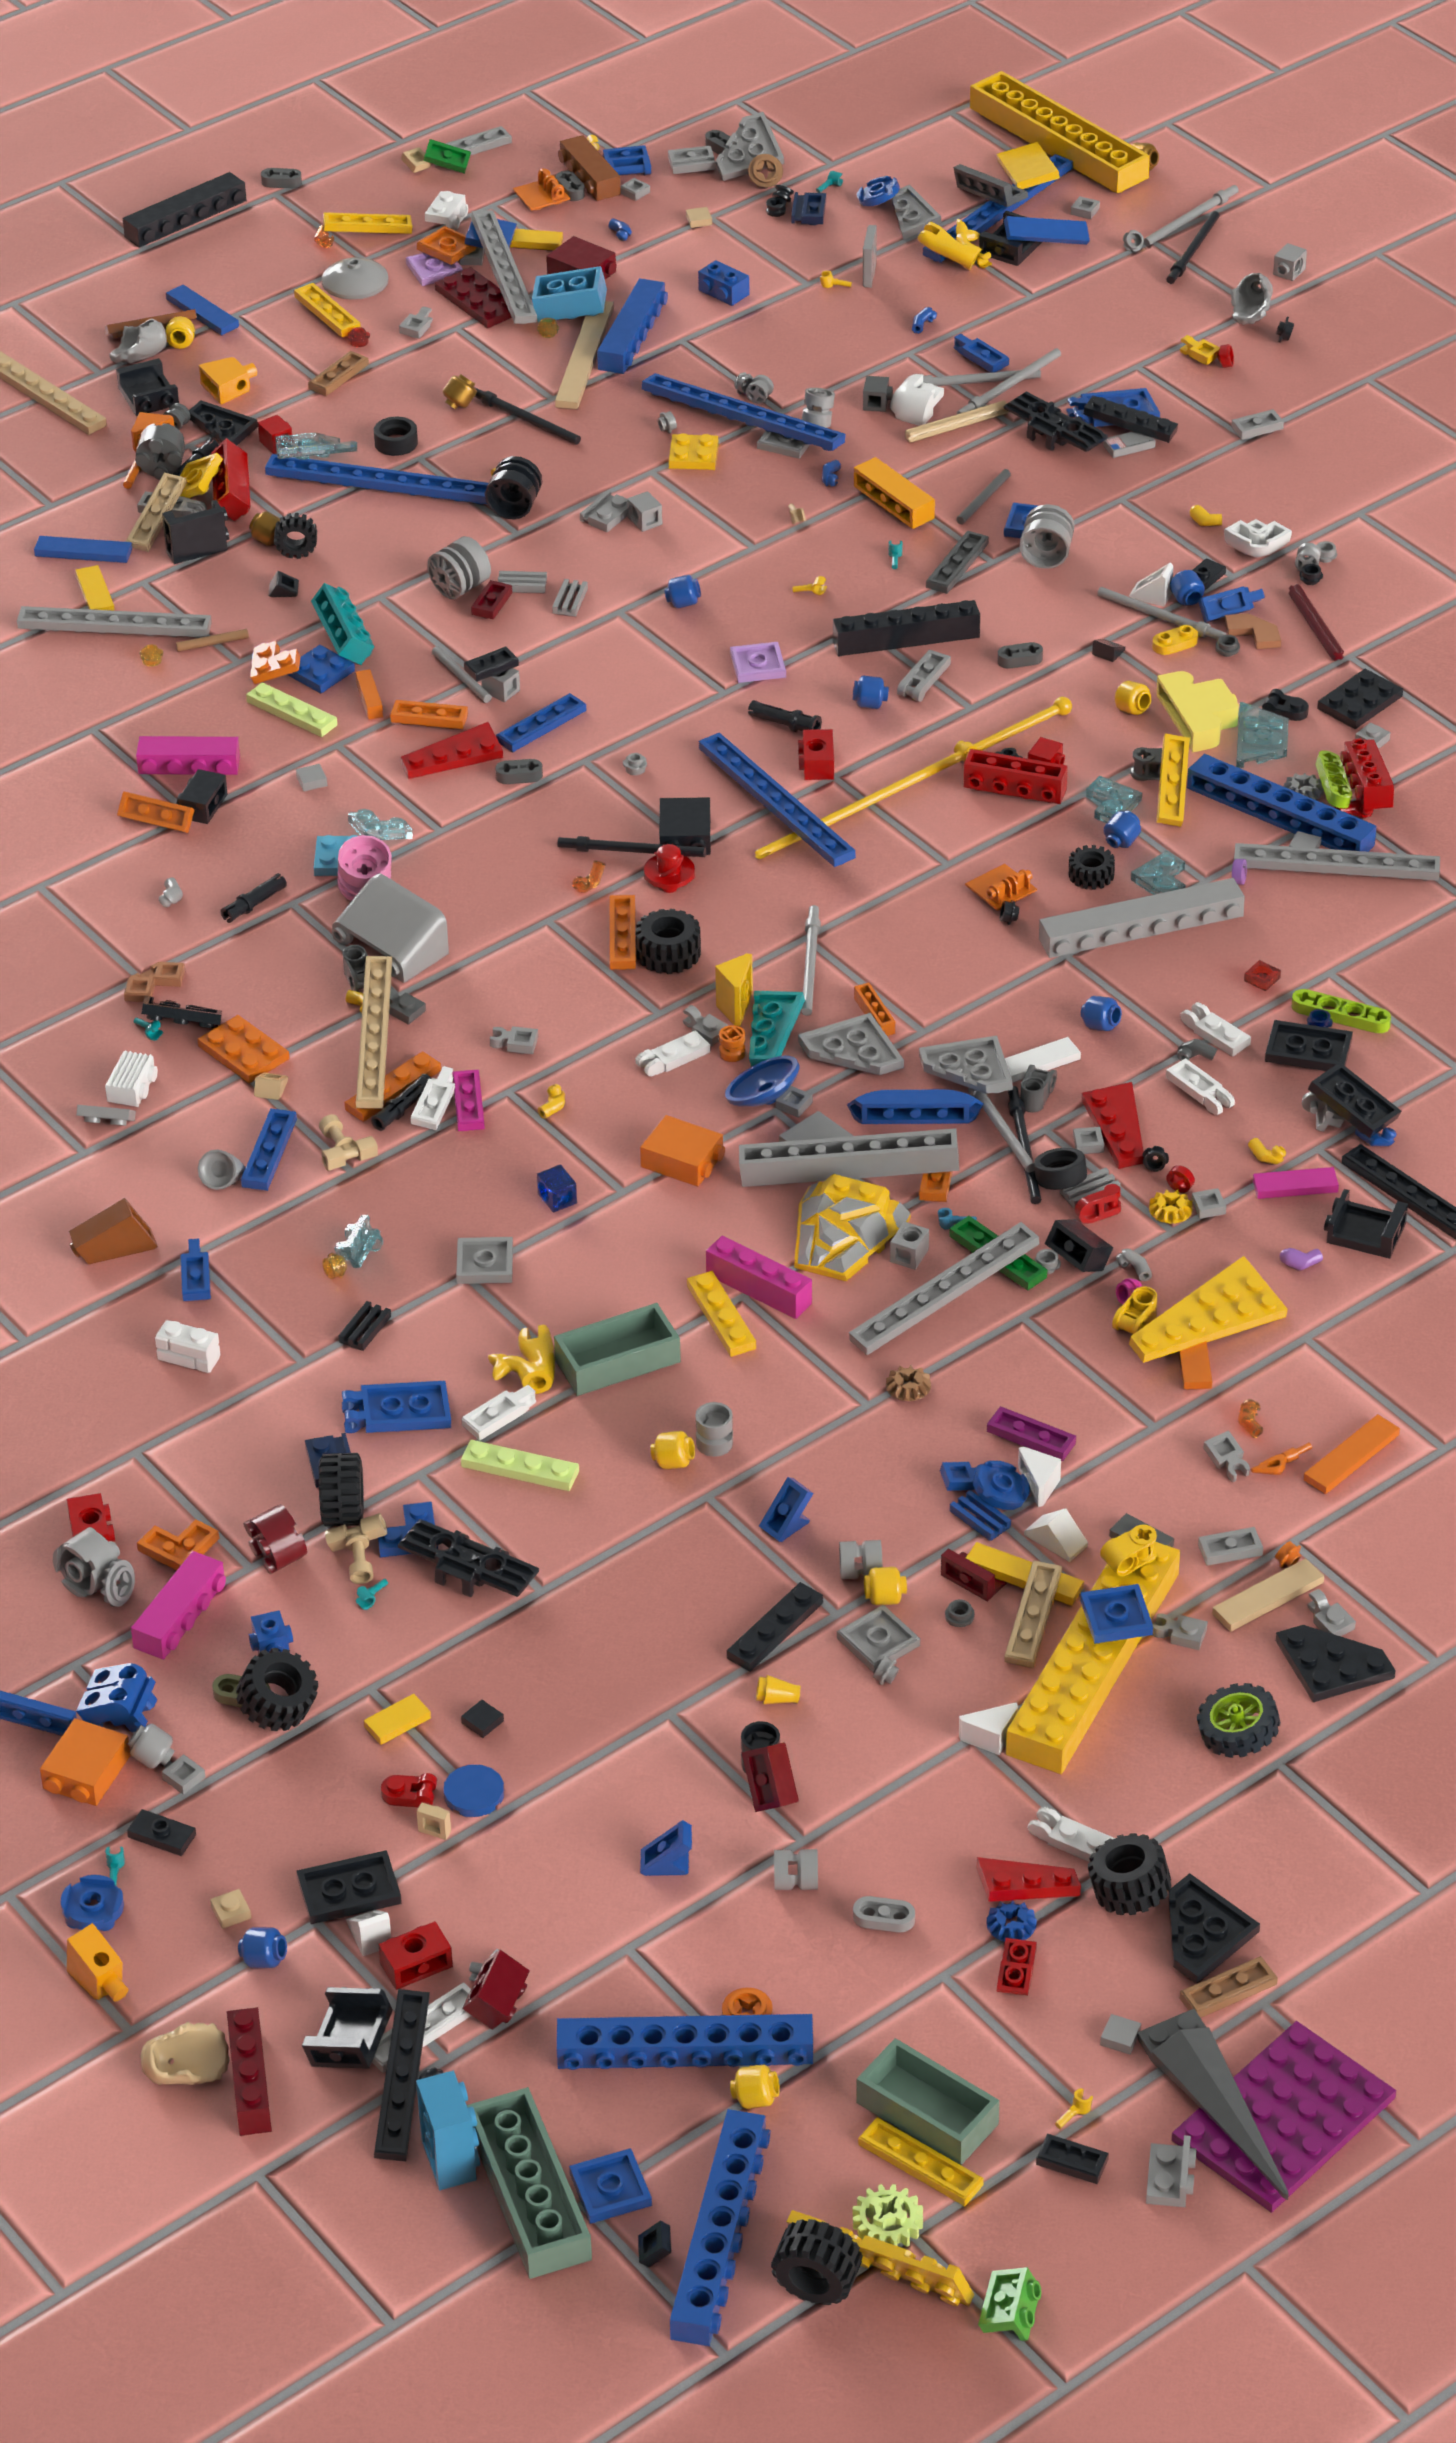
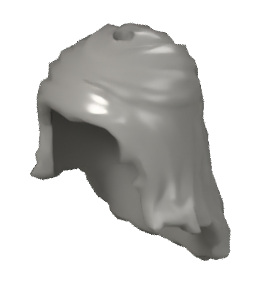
(1251, 301)
(140, 342)

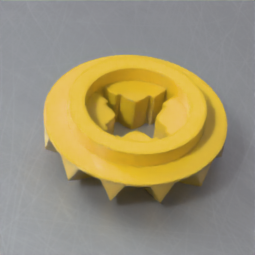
(1170, 1214)

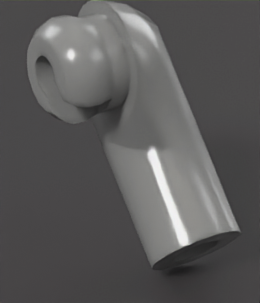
(1140, 1264)

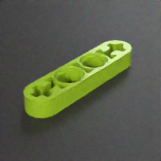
(1333, 779)
(1377, 1019)

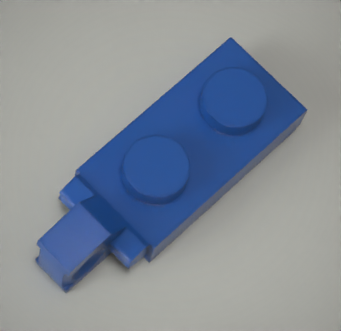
(981, 353)
(1229, 603)
(195, 1273)

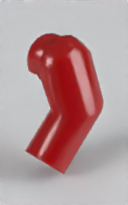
(1355, 809)

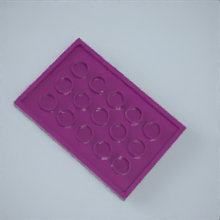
(1305, 2105)

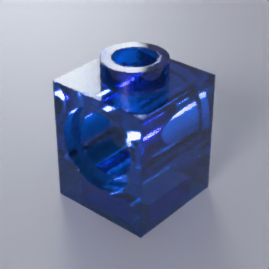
(557, 1188)

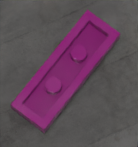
(1031, 1433)

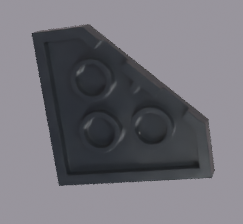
(1332, 1663)
(1205, 1928)

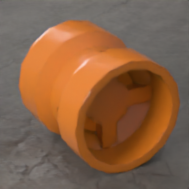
(732, 1043)

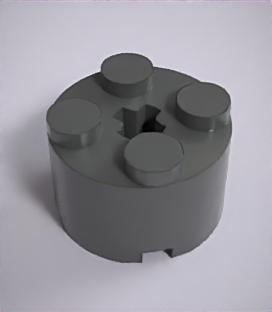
(160, 450)

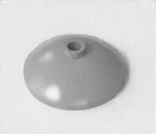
(355, 278)

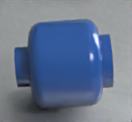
(1187, 587)
(683, 591)
(870, 692)
(1122, 829)
(1101, 1013)
(262, 1947)

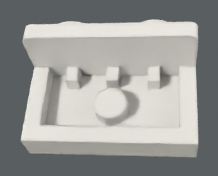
(447, 209)

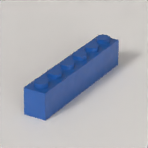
(631, 326)

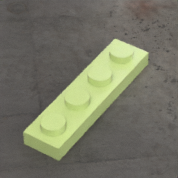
(291, 709)
(520, 1465)

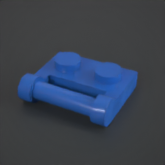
(628, 160)

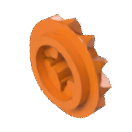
(748, 1999)

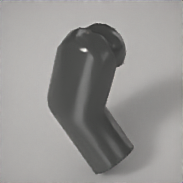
(1195, 1047)

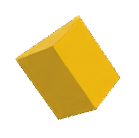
(734, 987)

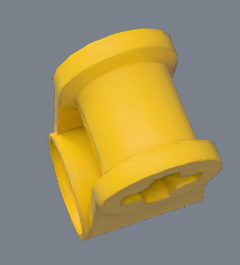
(1136, 1311)
(1127, 1552)

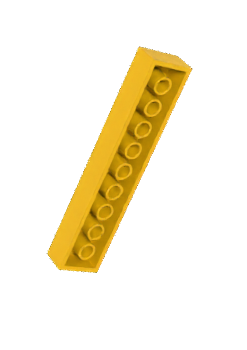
(1059, 131)
(1082, 1673)

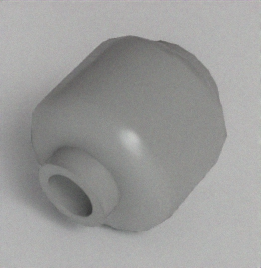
(151, 1746)

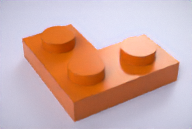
(271, 663)
(174, 1550)

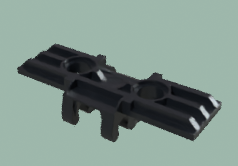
(1054, 424)
(467, 1560)

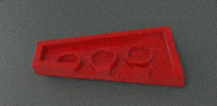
(457, 751)

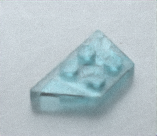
(311, 444)
(1260, 735)

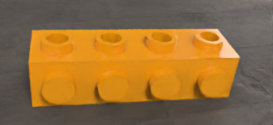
(894, 492)

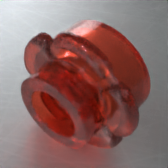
(358, 337)

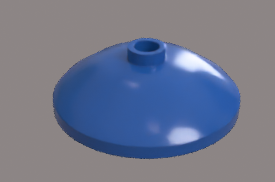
(763, 1082)

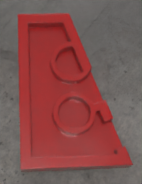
(1022, 1881)

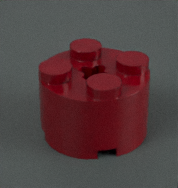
(275, 1538)

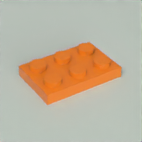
(243, 1048)

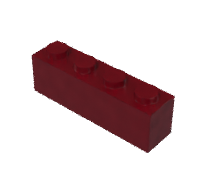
(249, 2071)

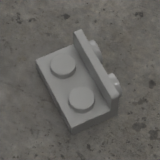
(1169, 2174)

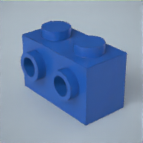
(723, 283)

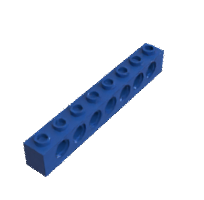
(1279, 805)
(684, 2041)
(714, 2246)

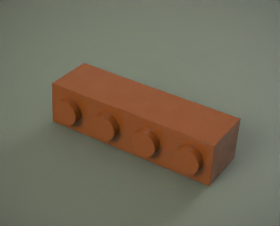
(590, 167)

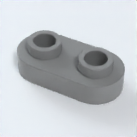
(884, 1914)

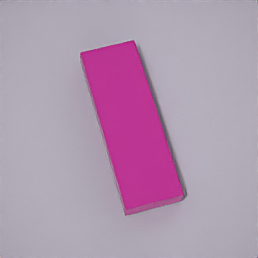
(468, 1100)
(1295, 1182)

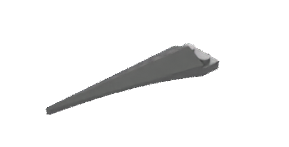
(1193, 2061)

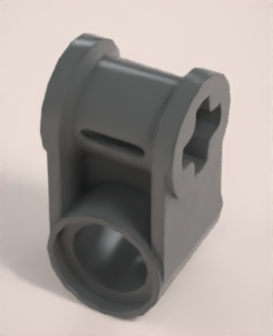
(1149, 764)
(354, 966)
(1037, 1088)

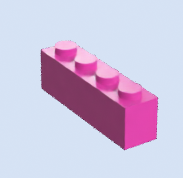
(187, 755)
(759, 1277)
(178, 1605)

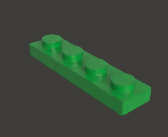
(975, 1235)

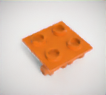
(542, 192)
(1002, 885)

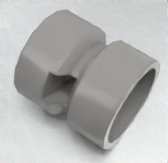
(818, 405)
(714, 1429)
(871, 1558)
(806, 1866)

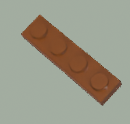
(117, 329)

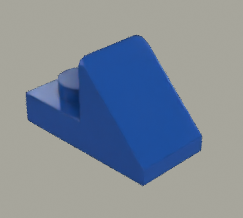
(786, 1510)
(668, 1852)

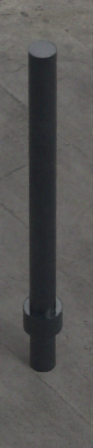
(1180, 266)
(490, 399)
(584, 843)
(1017, 1111)

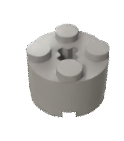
(84, 1561)

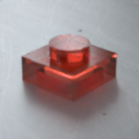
(1262, 975)

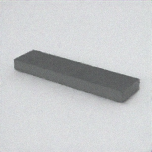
(957, 562)

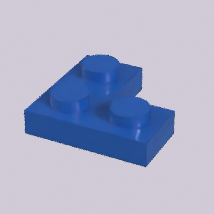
(412, 1513)

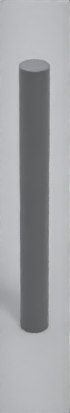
(983, 496)

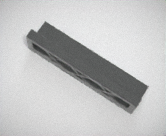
(988, 186)

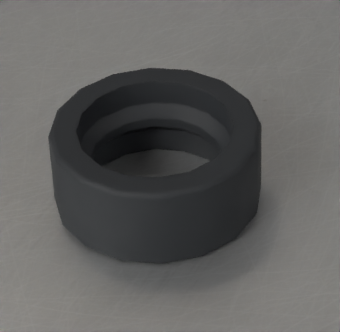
(397, 445)
(1060, 1168)

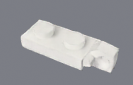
(434, 1100)
(498, 1412)

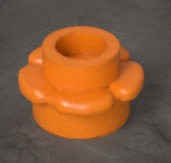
(1288, 1554)

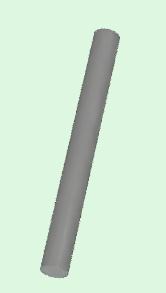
(461, 674)

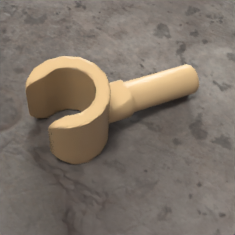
(796, 514)

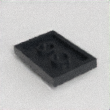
(1360, 698)
(1307, 1045)
(1354, 1100)
(348, 1887)

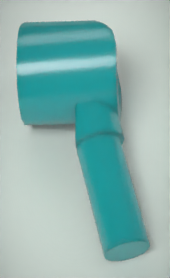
(833, 178)
(895, 552)
(151, 1029)
(366, 1596)
(114, 1862)

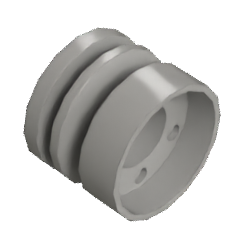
(1047, 536)
(459, 567)

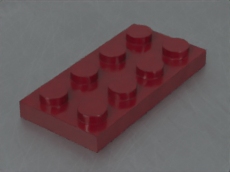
(475, 296)

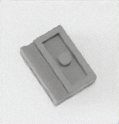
(691, 159)
(606, 511)

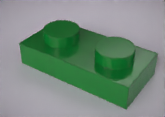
(447, 156)

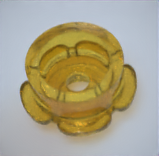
(548, 327)
(151, 655)
(334, 1266)

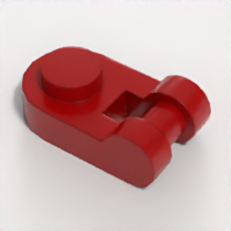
(1092, 1207)
(398, 1789)

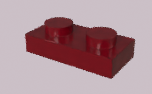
(491, 599)

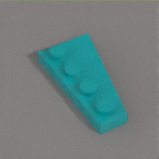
(773, 1022)

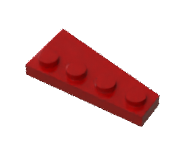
(1117, 1116)

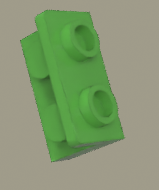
(1010, 2302)

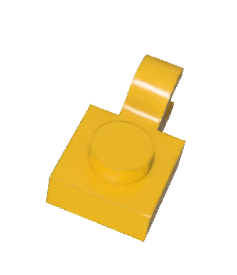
(1201, 351)

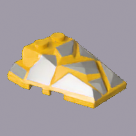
(844, 1225)

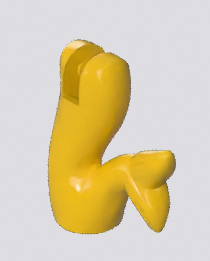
(943, 243)
(540, 1367)

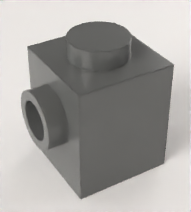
(876, 393)

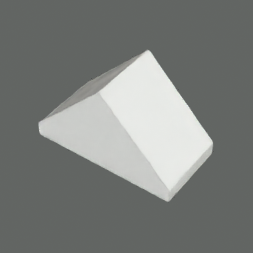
(1155, 587)
(1041, 1471)
(1058, 1534)
(988, 1727)
(370, 1930)

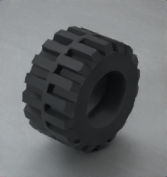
(668, 941)
(341, 1489)
(285, 1671)
(1129, 1874)
(816, 2262)

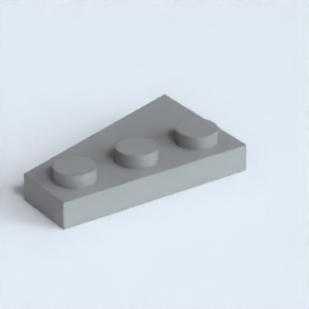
(913, 212)

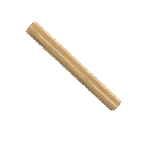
(956, 421)

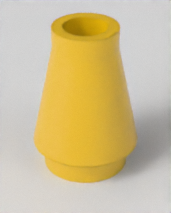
(775, 1691)

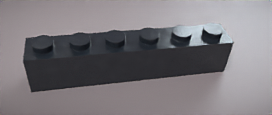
(184, 209)
(906, 628)

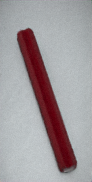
(1316, 622)

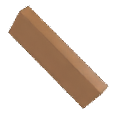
(338, 373)
(1229, 1987)

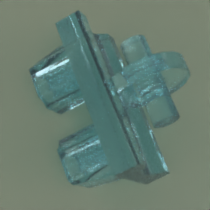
(360, 1241)

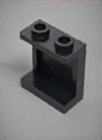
(1006, 250)
(146, 387)
(195, 533)
(685, 822)
(1365, 1227)
(349, 2029)

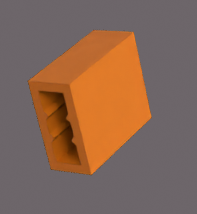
(682, 1150)
(85, 1762)

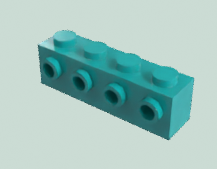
(342, 623)

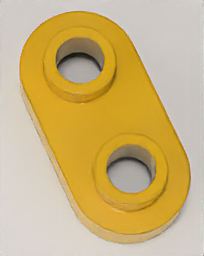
(1175, 640)

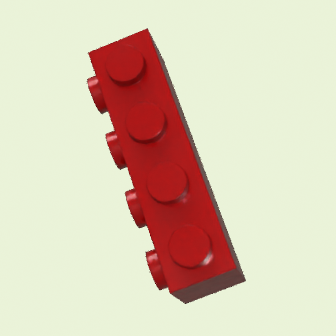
(232, 480)
(1368, 774)
(1015, 776)

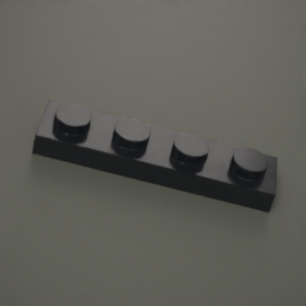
(1130, 419)
(774, 1626)

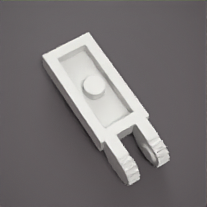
(1215, 1029)
(673, 1054)
(1200, 1086)
(1066, 1834)

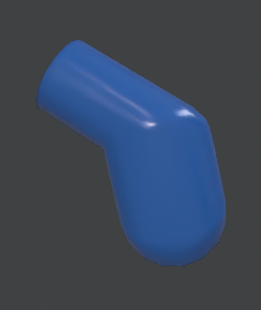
(622, 229)
(918, 320)
(828, 471)
(1384, 1139)

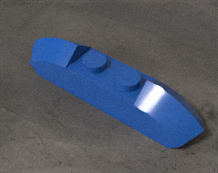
(915, 1107)

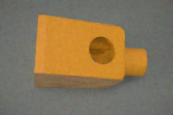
(226, 378)
(95, 1964)

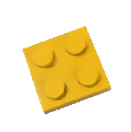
(693, 451)
(199, 474)

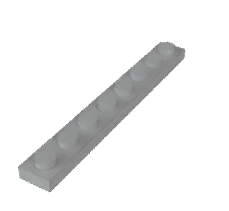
(504, 267)
(114, 621)
(1339, 861)
(943, 1288)

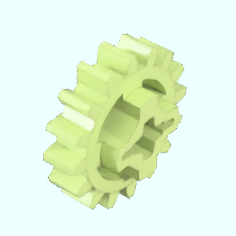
(888, 2216)

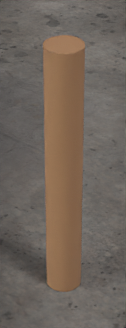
(212, 640)

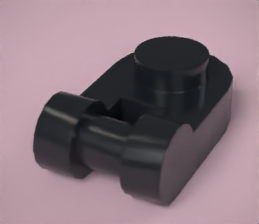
(1286, 706)

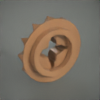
(772, 165)
(909, 1391)

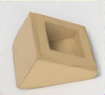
(270, 1085)

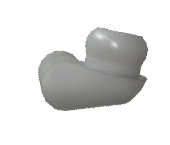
(172, 893)

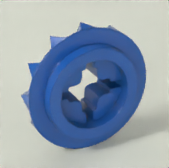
(1019, 1930)

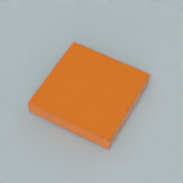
(445, 245)

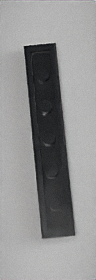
(1402, 1188)
(401, 2075)

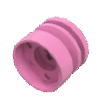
(359, 861)

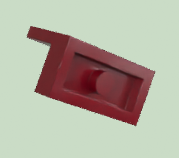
(969, 1575)
(770, 1777)

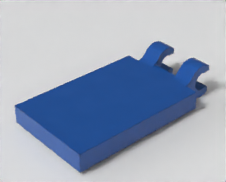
(1133, 398)
(397, 1407)

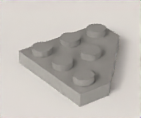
(750, 140)
(853, 1044)
(969, 1063)

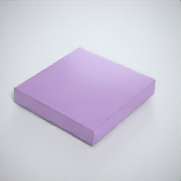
(430, 269)
(758, 662)

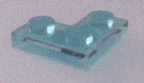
(1113, 798)
(368, 824)
(1159, 873)

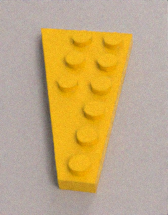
(1219, 1308)
(900, 2262)

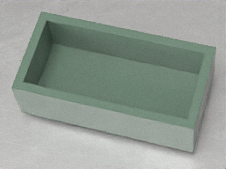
(617, 1349)
(927, 2101)

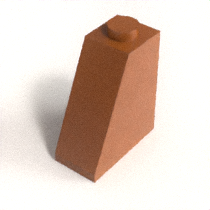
(112, 1234)

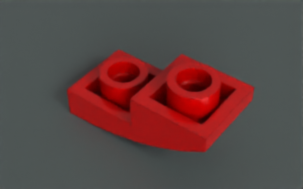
(1016, 1966)

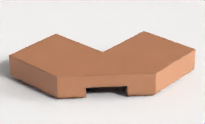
(1264, 633)
(159, 975)

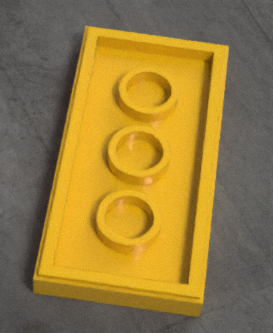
(1028, 165)

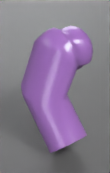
(1300, 1260)

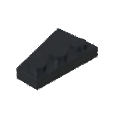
(222, 422)
(170, 1009)

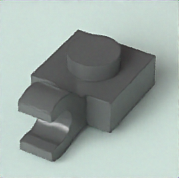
(405, 1006)

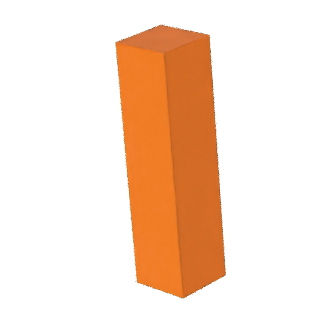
(369, 694)
(871, 1003)

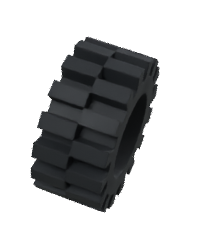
(295, 524)
(1091, 867)

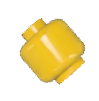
(180, 332)
(1132, 697)
(673, 1450)
(884, 1586)
(755, 2086)

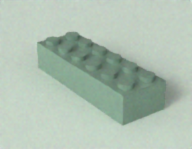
(530, 2184)

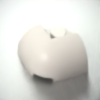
(915, 400)
(1256, 537)

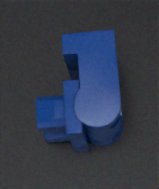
(119, 1697)

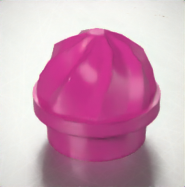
(1126, 1288)

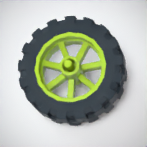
(1237, 1706)

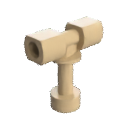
(345, 1146)
(357, 1540)

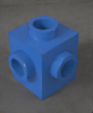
(269, 1632)

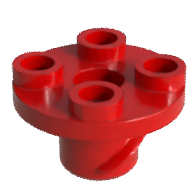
(669, 869)

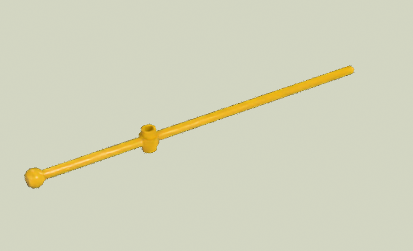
(1061, 706)

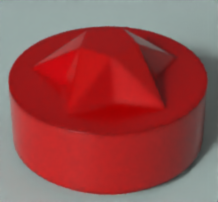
(1226, 356)
(1180, 1179)

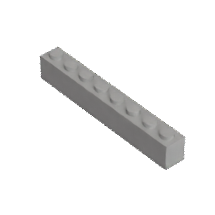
(1141, 917)
(849, 1157)

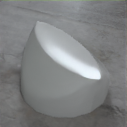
(219, 1169)

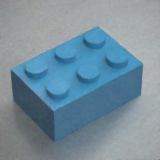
(570, 294)
(448, 2129)

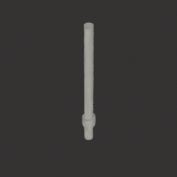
(1218, 199)
(974, 378)
(978, 402)
(1204, 629)
(812, 928)
(1004, 1129)

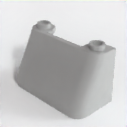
(395, 925)

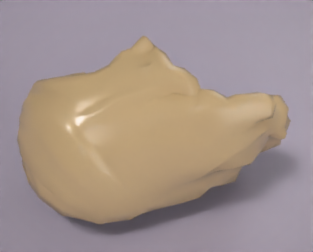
(197, 2052)

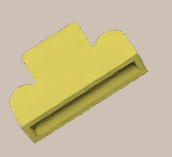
(1198, 708)

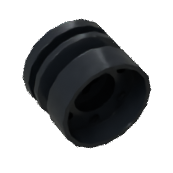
(513, 487)

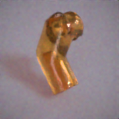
(321, 237)
(590, 881)
(1246, 1417)

